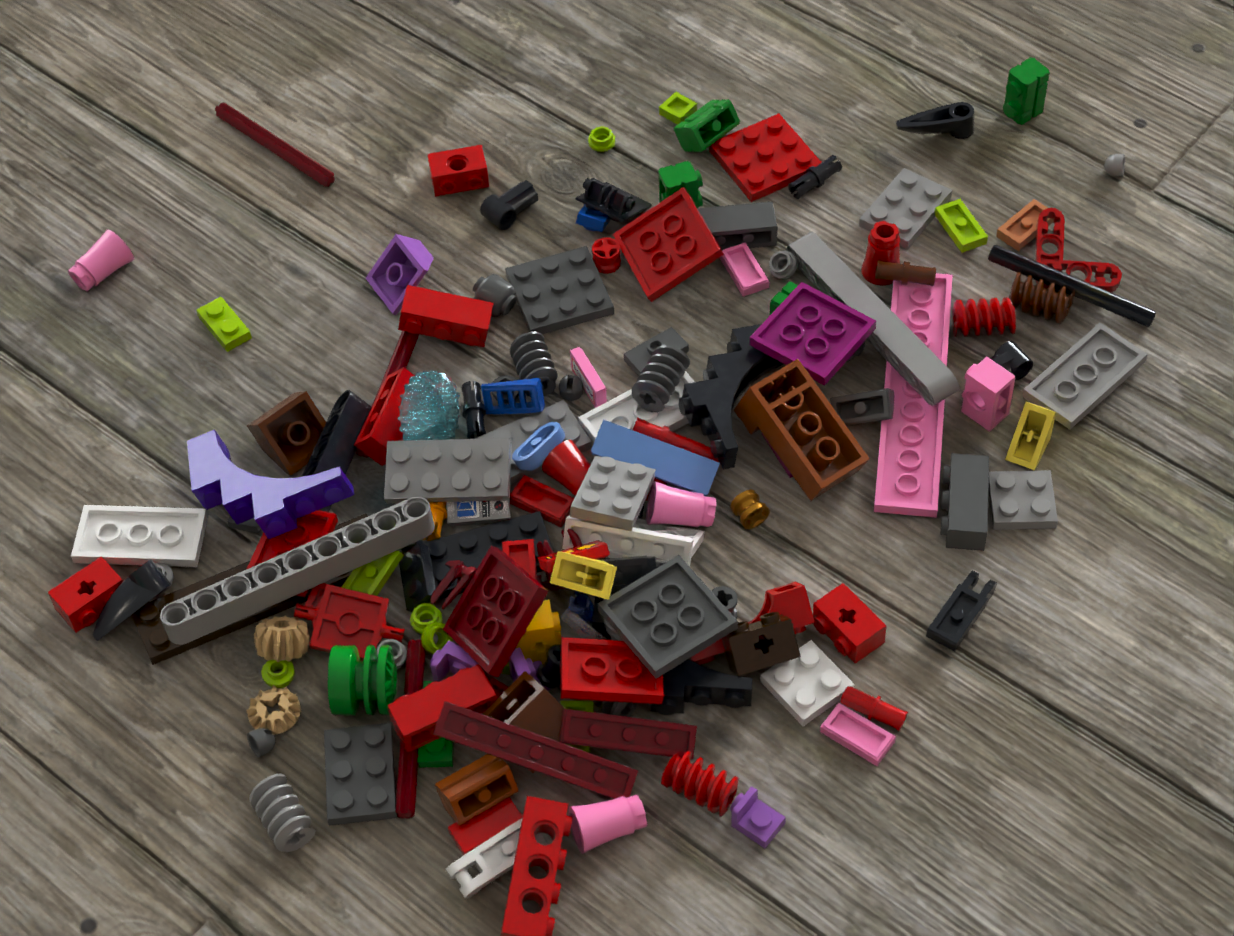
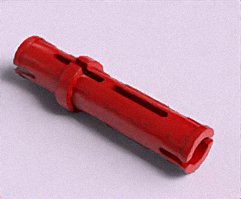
(665, 435)

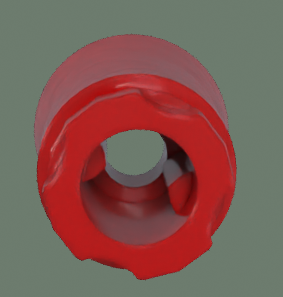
(883, 246)
(567, 465)

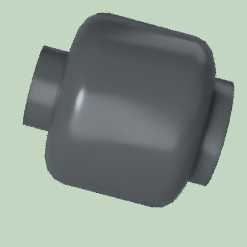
(497, 291)

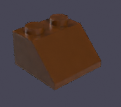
(289, 431)

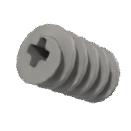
(281, 813)

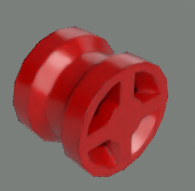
(606, 255)

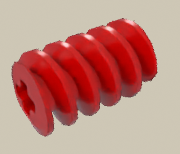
(982, 315)
(700, 783)

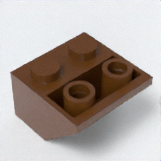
(528, 707)

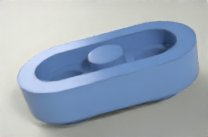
(538, 446)

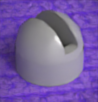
(1115, 165)

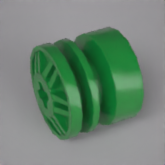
(361, 680)

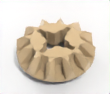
(276, 721)

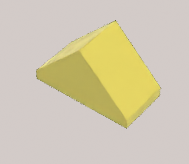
(1031, 436)
(583, 574)

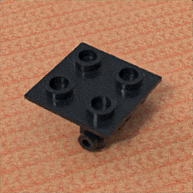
(611, 200)

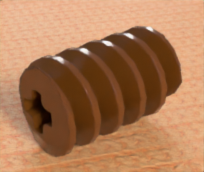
(1041, 299)

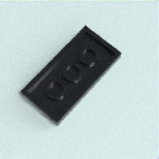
(473, 544)

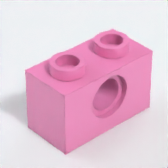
(987, 393)

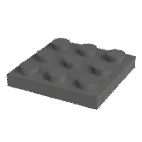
(560, 291)
(667, 616)

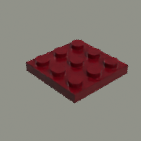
(495, 611)

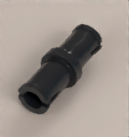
(815, 176)
(473, 410)

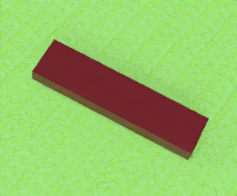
(626, 733)

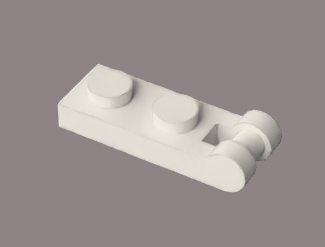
(491, 858)

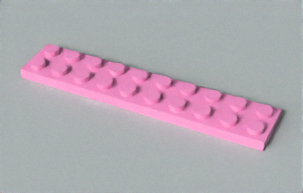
(913, 439)

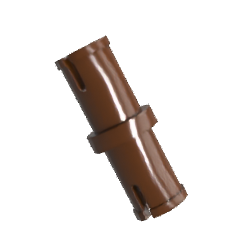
(905, 273)

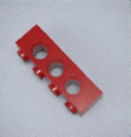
(538, 817)

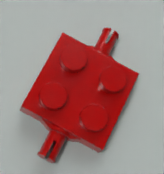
(348, 619)

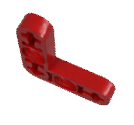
(1056, 260)

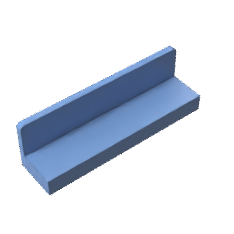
(671, 462)

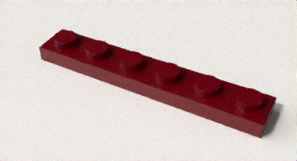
(534, 751)

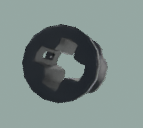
(550, 671)

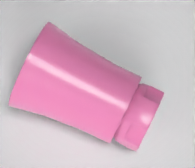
(100, 261)
(679, 507)
(606, 821)

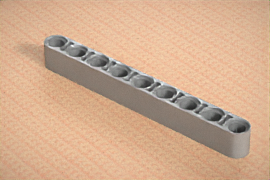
(891, 337)
(297, 570)

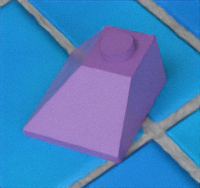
(401, 264)

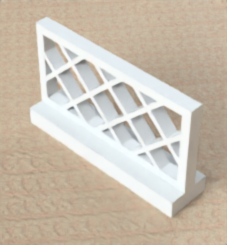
(656, 540)

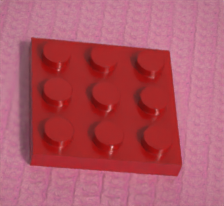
(764, 157)
(668, 244)

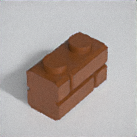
(476, 788)

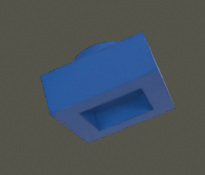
(592, 219)

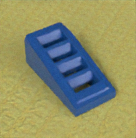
(532, 385)

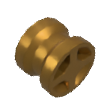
(750, 510)

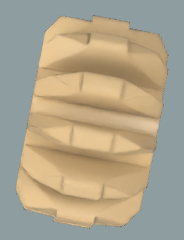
(281, 638)

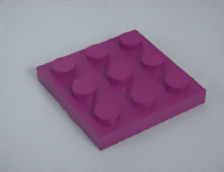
(813, 330)

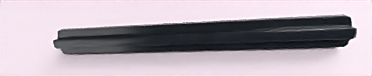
(1082, 289)

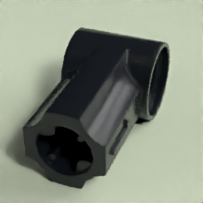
(504, 209)
(1013, 359)

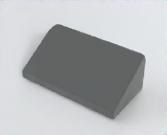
(865, 406)

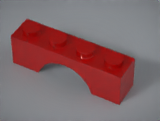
(787, 600)

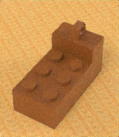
(802, 429)

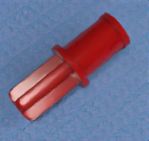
(873, 707)

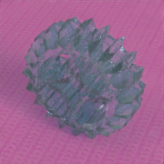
(429, 407)

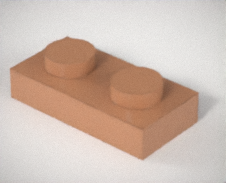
(1022, 226)

